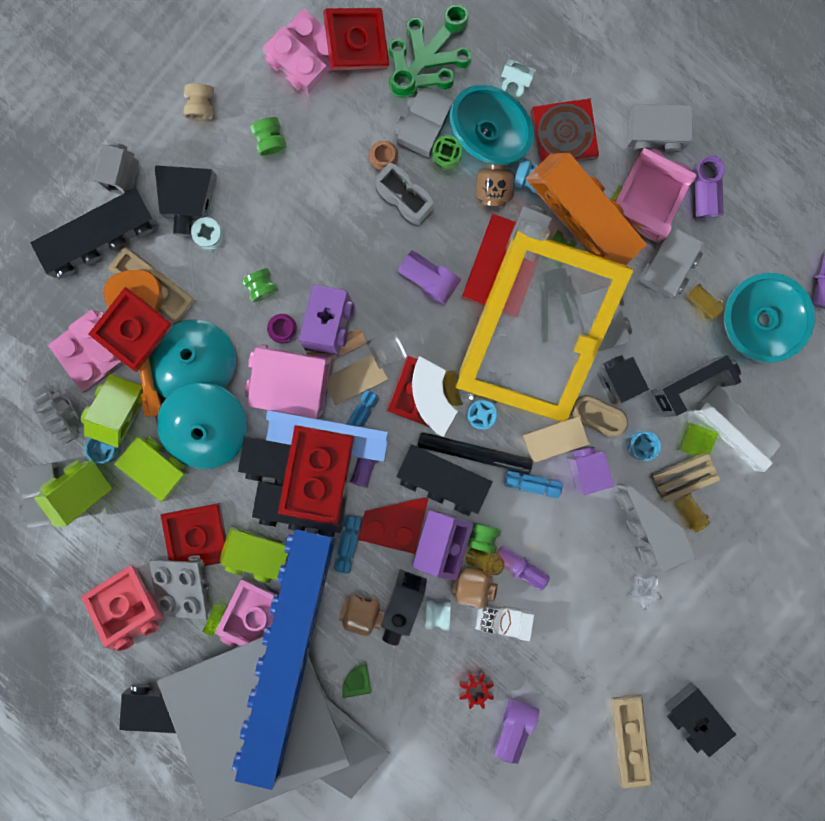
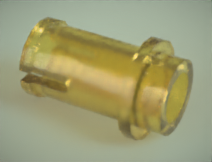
(705, 302)
(450, 390)
(693, 513)
(490, 563)

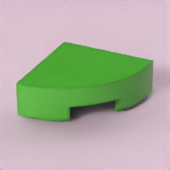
(357, 682)

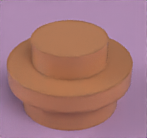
(382, 154)

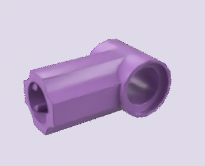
(709, 190)
(435, 280)
(518, 723)

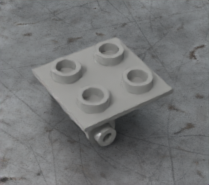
(181, 588)

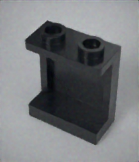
(668, 397)

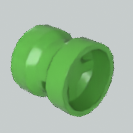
(268, 136)
(445, 158)

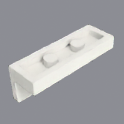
(737, 428)

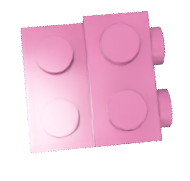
(300, 51)
(83, 356)
(246, 614)

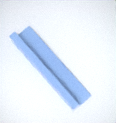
(367, 443)

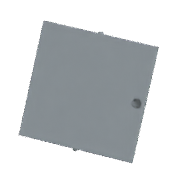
(208, 715)

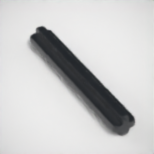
(475, 453)

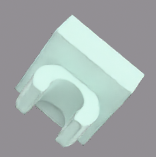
(519, 74)

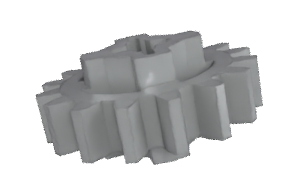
(55, 412)

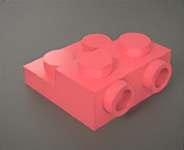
(122, 609)

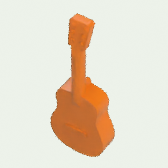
(150, 290)

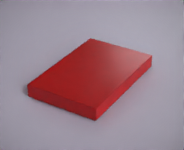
(488, 259)
(316, 474)

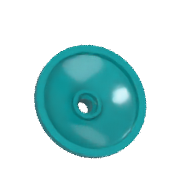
(491, 125)
(788, 316)
(211, 359)
(206, 408)

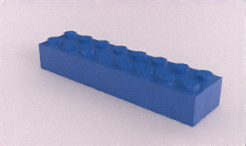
(285, 659)

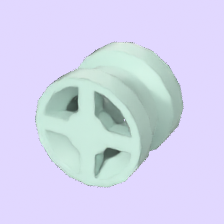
(210, 239)
(437, 614)

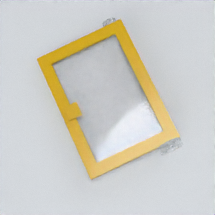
(541, 324)

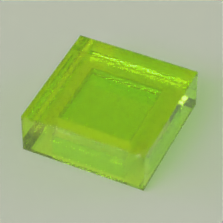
(697, 440)
(215, 618)

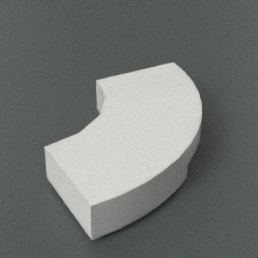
(430, 396)

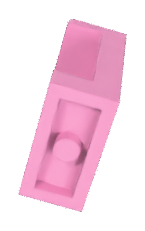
(654, 193)
(287, 381)

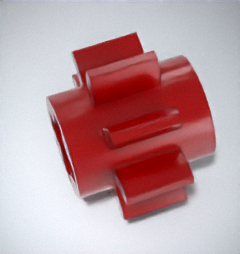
(480, 697)

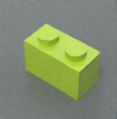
(112, 410)
(152, 467)
(72, 493)
(253, 554)

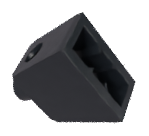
(184, 195)
(403, 606)

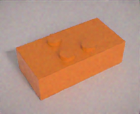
(585, 208)

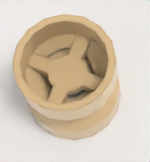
(198, 102)

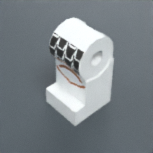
(506, 621)

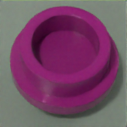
(282, 328)

